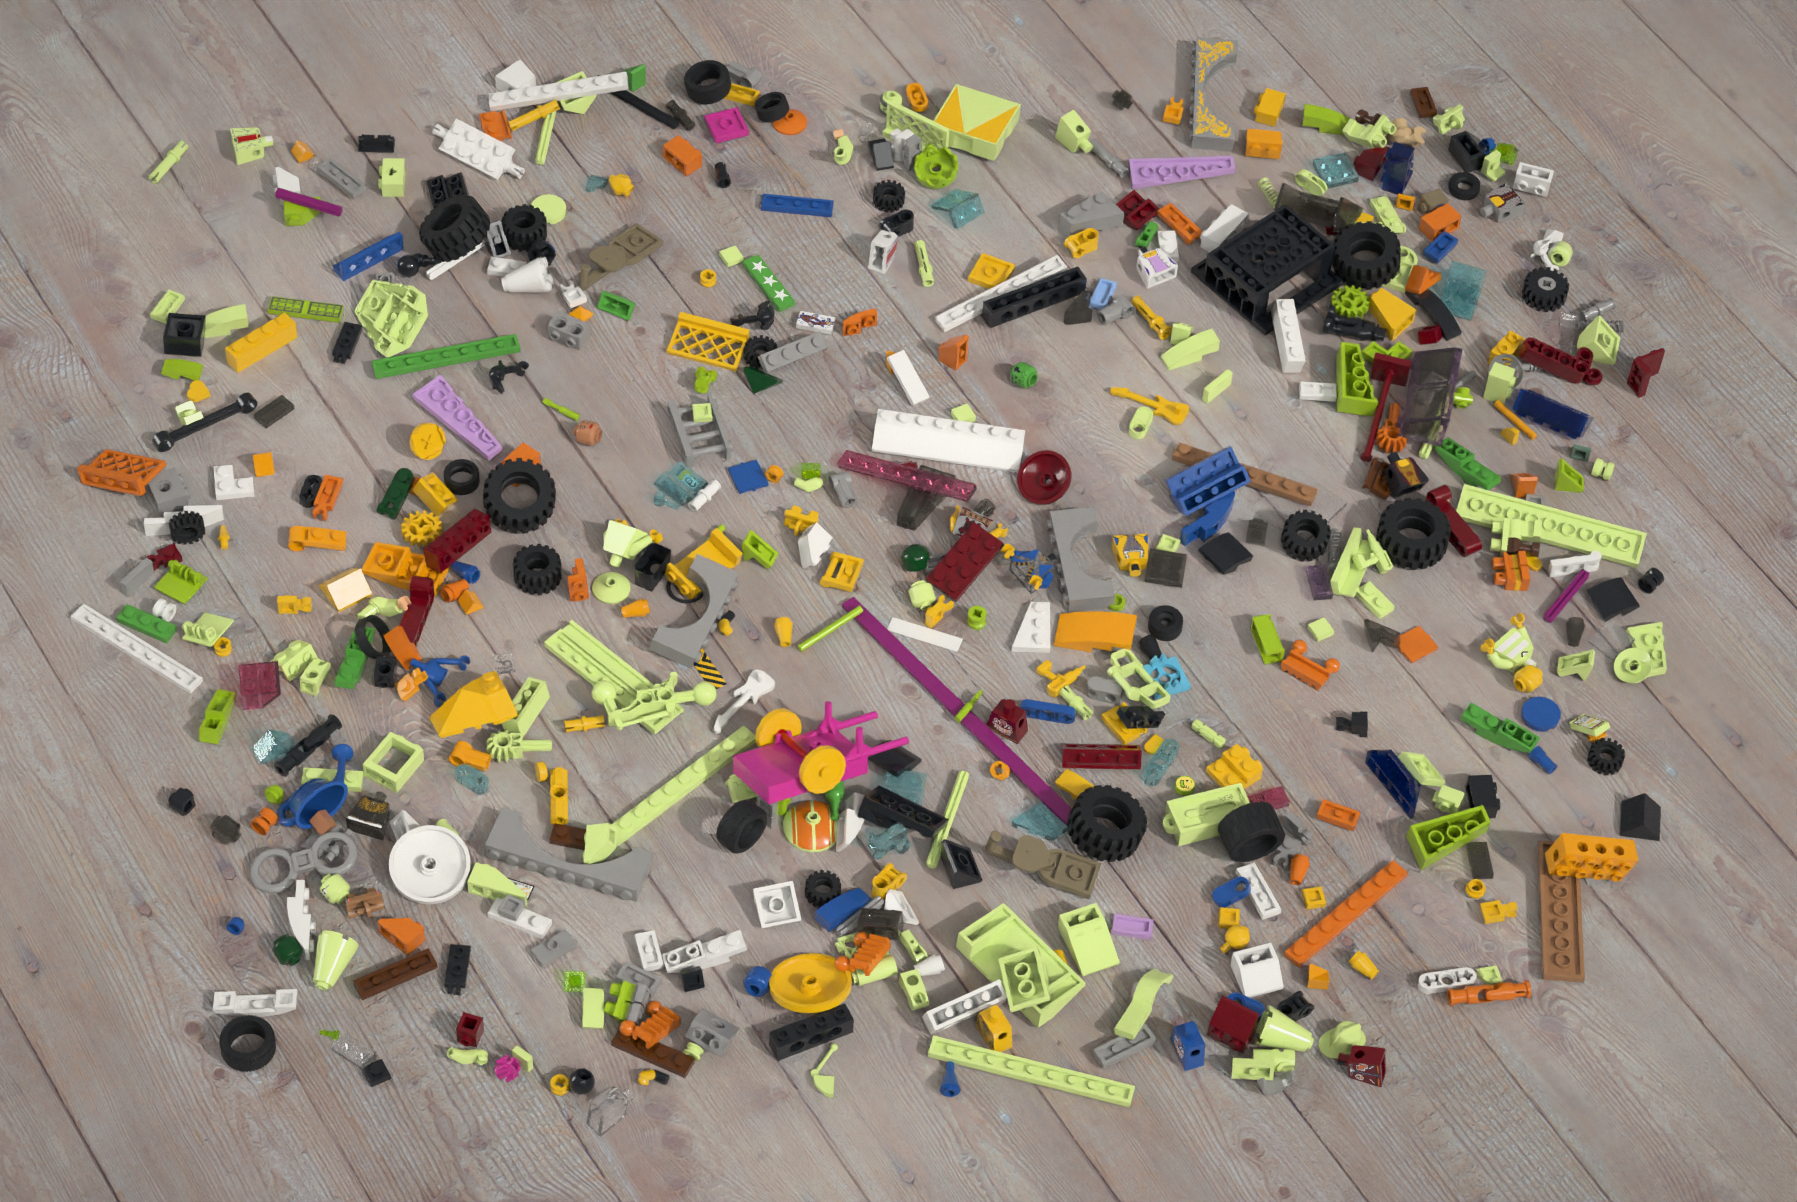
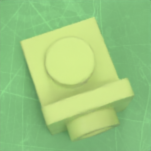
(1491, 166)
(187, 413)

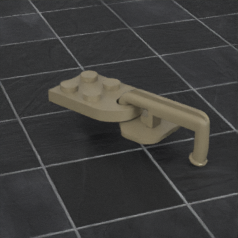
(621, 251)
(1068, 872)

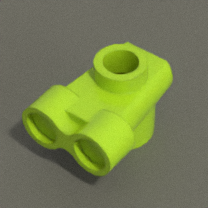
(703, 379)
(1462, 398)

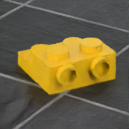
(1235, 768)

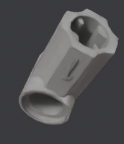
(746, 76)
(1119, 308)
(843, 486)

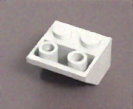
(1257, 970)

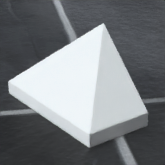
(402, 824)
(896, 901)

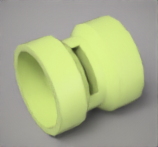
(1599, 467)

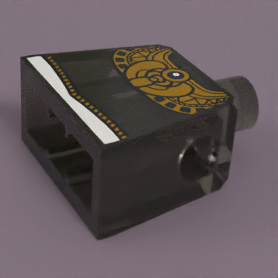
(370, 816)

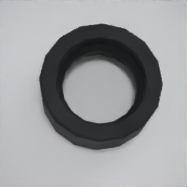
(774, 113)
(462, 488)

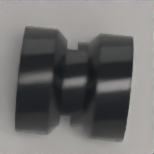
(1651, 580)

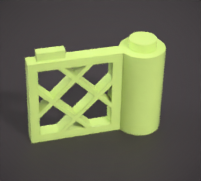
(885, 968)

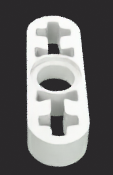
(1439, 986)

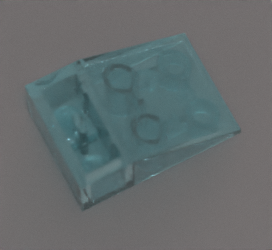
(1463, 289)

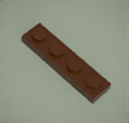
(395, 974)
(658, 1054)

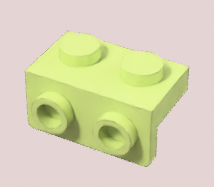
(295, 658)

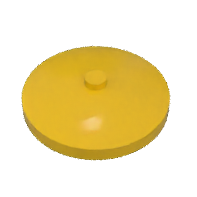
(809, 983)

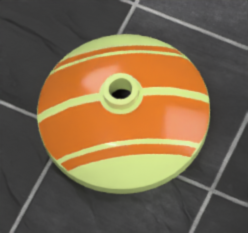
(808, 833)

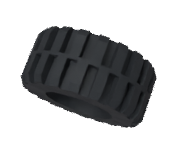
(454, 228)
(1366, 237)
(525, 473)
(1419, 516)
(1111, 805)

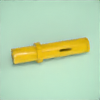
(533, 115)

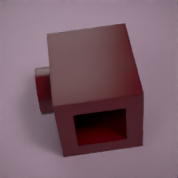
(470, 1030)

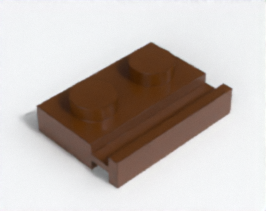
(1376, 480)

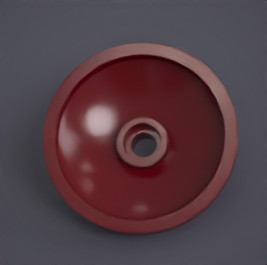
(1035, 473)

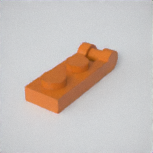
(1179, 223)

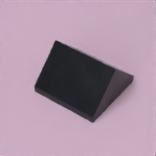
(1640, 818)
(959, 864)

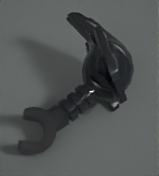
(764, 315)
(498, 373)

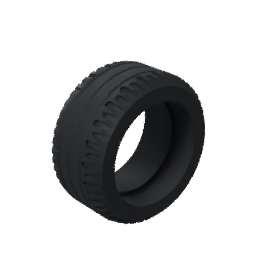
(707, 70)
(741, 826)
(247, 1025)

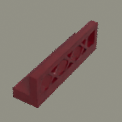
(1101, 756)

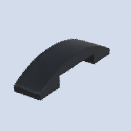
(1437, 311)

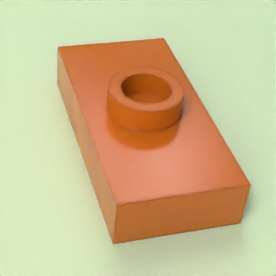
(1338, 815)

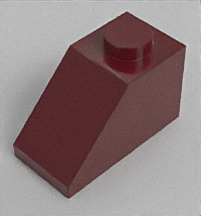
(1370, 162)

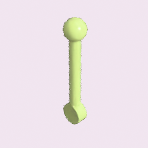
(833, 1047)

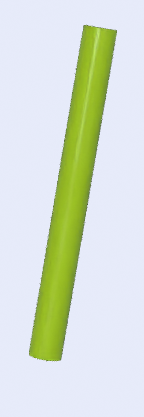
(830, 628)

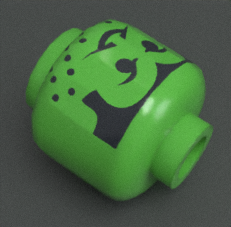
(1024, 375)

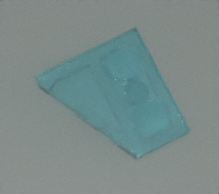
(1040, 822)

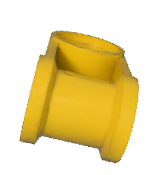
(1083, 243)
(887, 879)

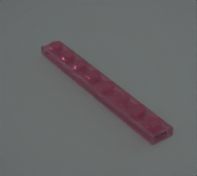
(907, 475)

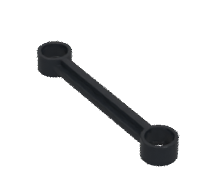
(244, 403)

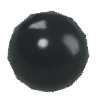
(408, 266)
(581, 1081)

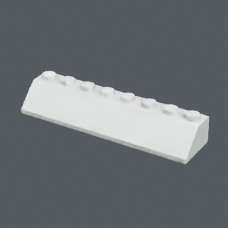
(948, 440)

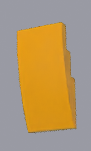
(397, 566)
(1095, 630)

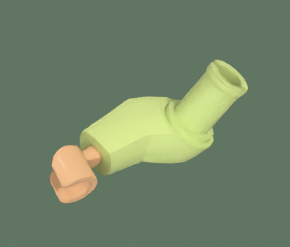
(844, 151)
(384, 607)

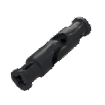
(316, 738)

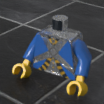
(1031, 567)

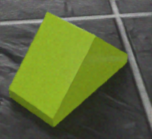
(1567, 478)

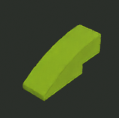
(1324, 118)
(217, 716)

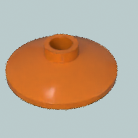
(792, 123)

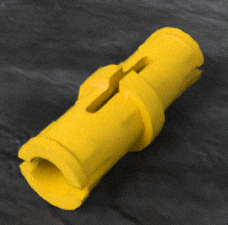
(584, 723)

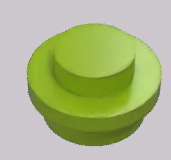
(274, 794)

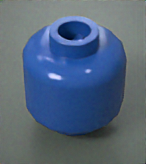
(757, 981)

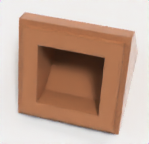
(322, 822)

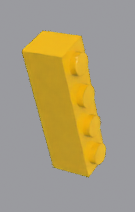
(261, 342)

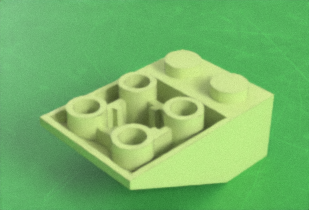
(1088, 939)

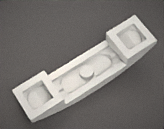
(256, 1005)

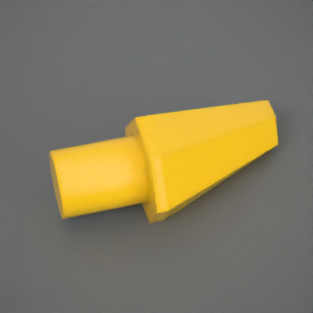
(223, 537)

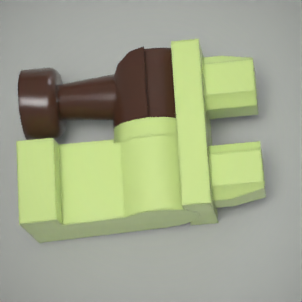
(1371, 135)
(1512, 533)

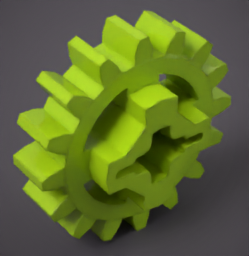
(1350, 301)

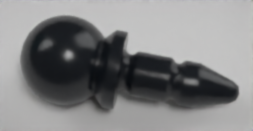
(424, 260)

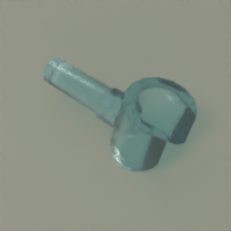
(660, 501)

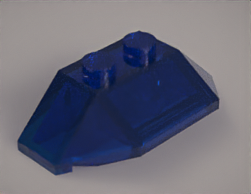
(1395, 778)

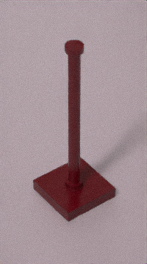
(1389, 371)

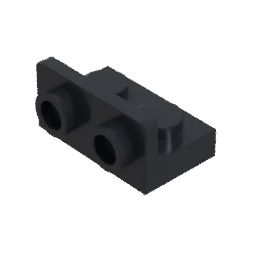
(1140, 717)

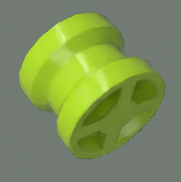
(973, 620)

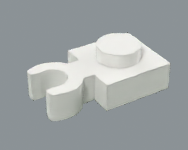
(572, 295)

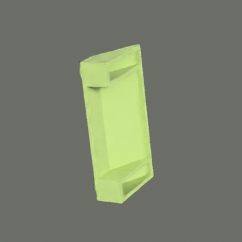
(1004, 934)

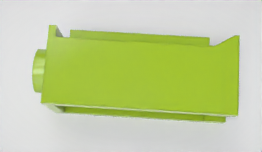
(1267, 639)

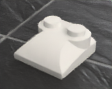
(776, 904)

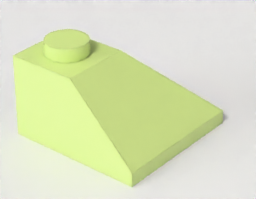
(1600, 340)

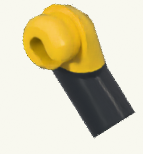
(724, 623)
(645, 1076)

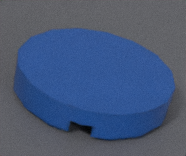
(1541, 714)

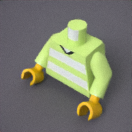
(1512, 649)

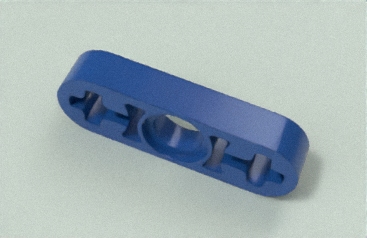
(1057, 712)

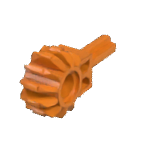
(1388, 436)

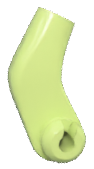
(468, 1056)

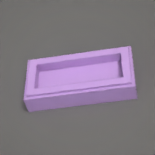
(1132, 926)

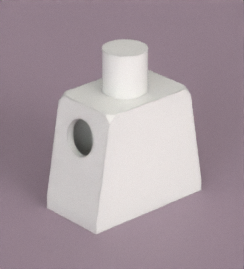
(515, 77)

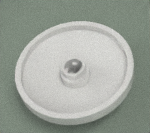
(425, 848)

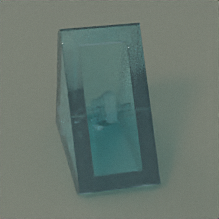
(272, 746)

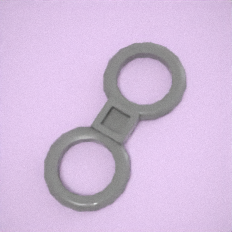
(303, 862)

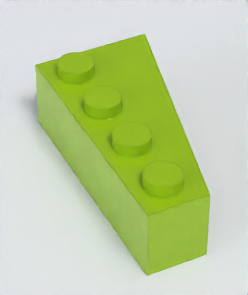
(1352, 382)
(1446, 834)

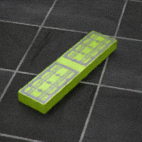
(306, 309)

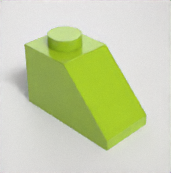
(297, 214)

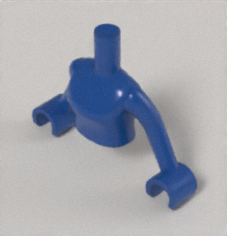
(437, 673)

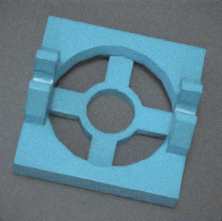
(1158, 664)

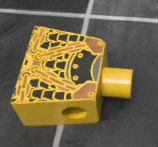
(993, 1024)

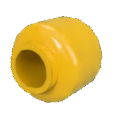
(1528, 679)

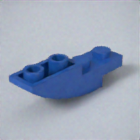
(1214, 518)

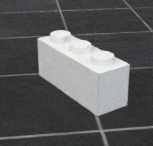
(1227, 225)

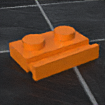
(495, 125)

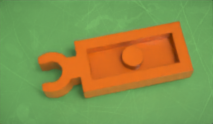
(327, 495)

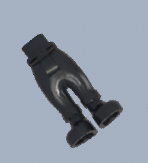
(1352, 326)

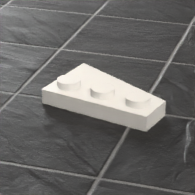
(1034, 630)

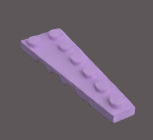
(449, 409)

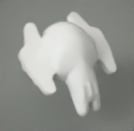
(1541, 248)

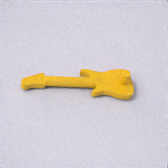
(1171, 411)

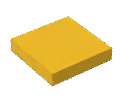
(990, 271)

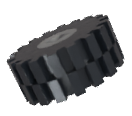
(1545, 289)

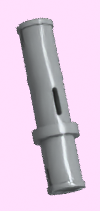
(1112, 162)

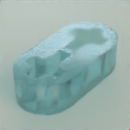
(473, 777)

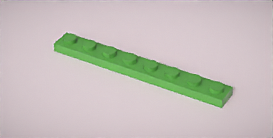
(445, 356)

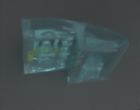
(680, 483)

